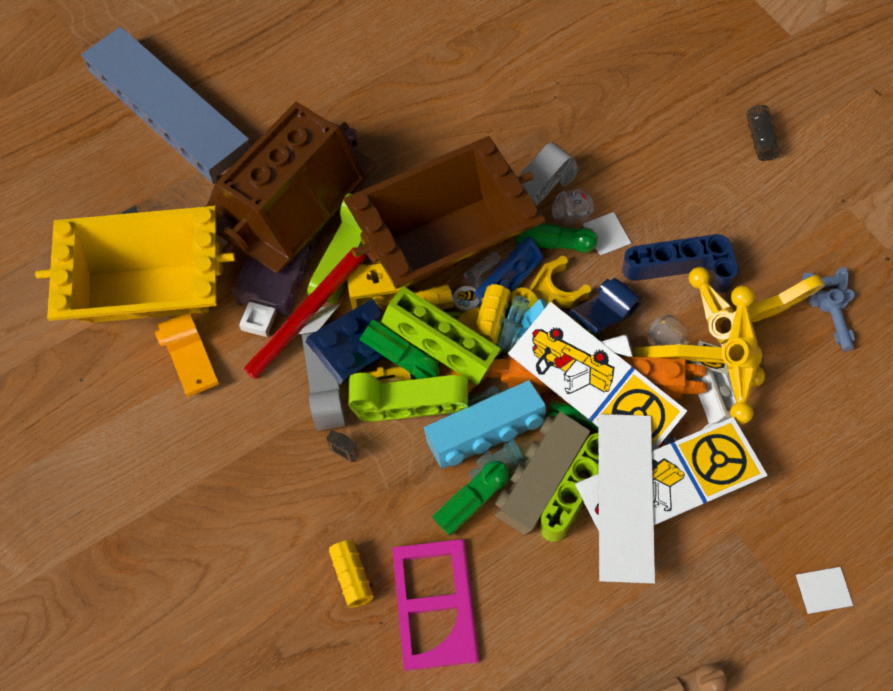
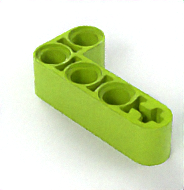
(343, 241)
(407, 398)
(585, 461)

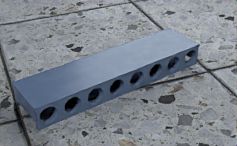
(166, 104)

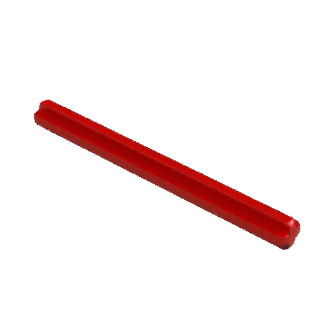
(303, 314)

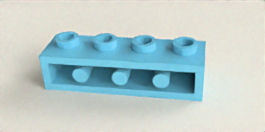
(485, 424)

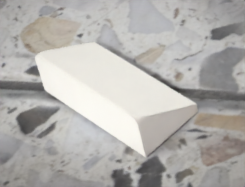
(620, 345)
(718, 397)

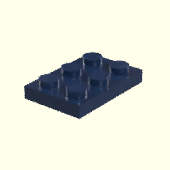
(339, 342)

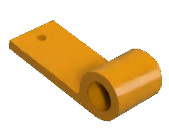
(187, 353)

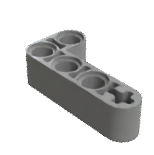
(548, 168)
(324, 392)

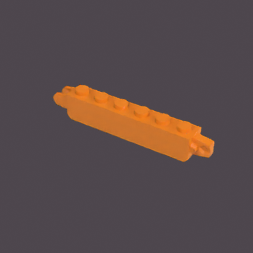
(662, 372)

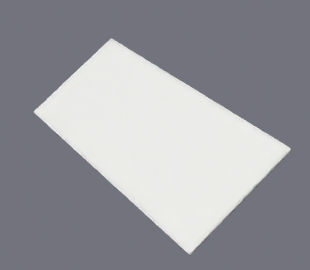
(319, 319)

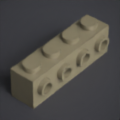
(541, 473)

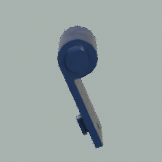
(611, 307)

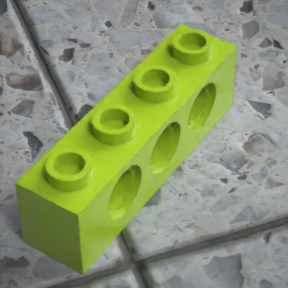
(440, 335)

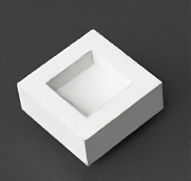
(257, 319)

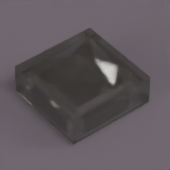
(342, 445)

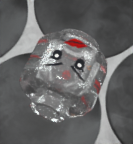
(572, 207)

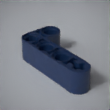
(643, 261)

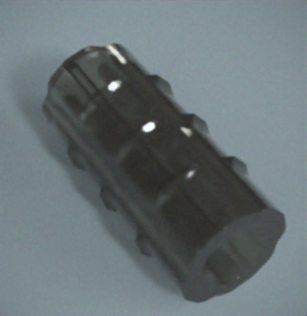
(763, 133)

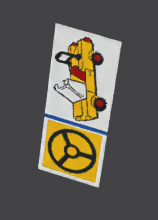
(592, 374)
(692, 471)

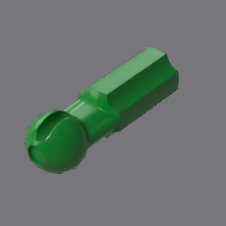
(553, 237)
(400, 351)
(472, 497)

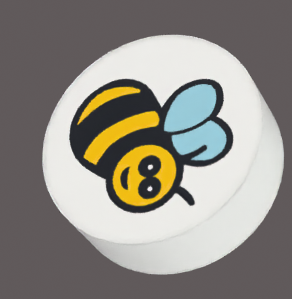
(465, 299)

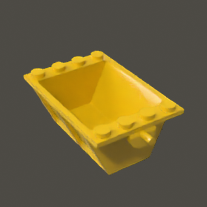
(134, 265)

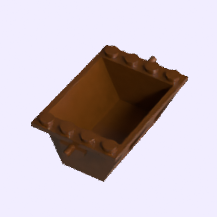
(287, 187)
(442, 213)

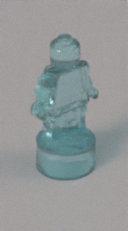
(507, 455)

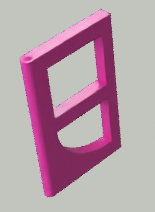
(461, 644)

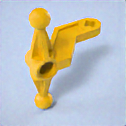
(719, 310)
(740, 371)

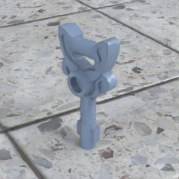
(834, 302)

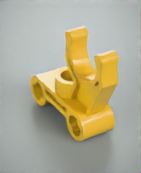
(544, 289)

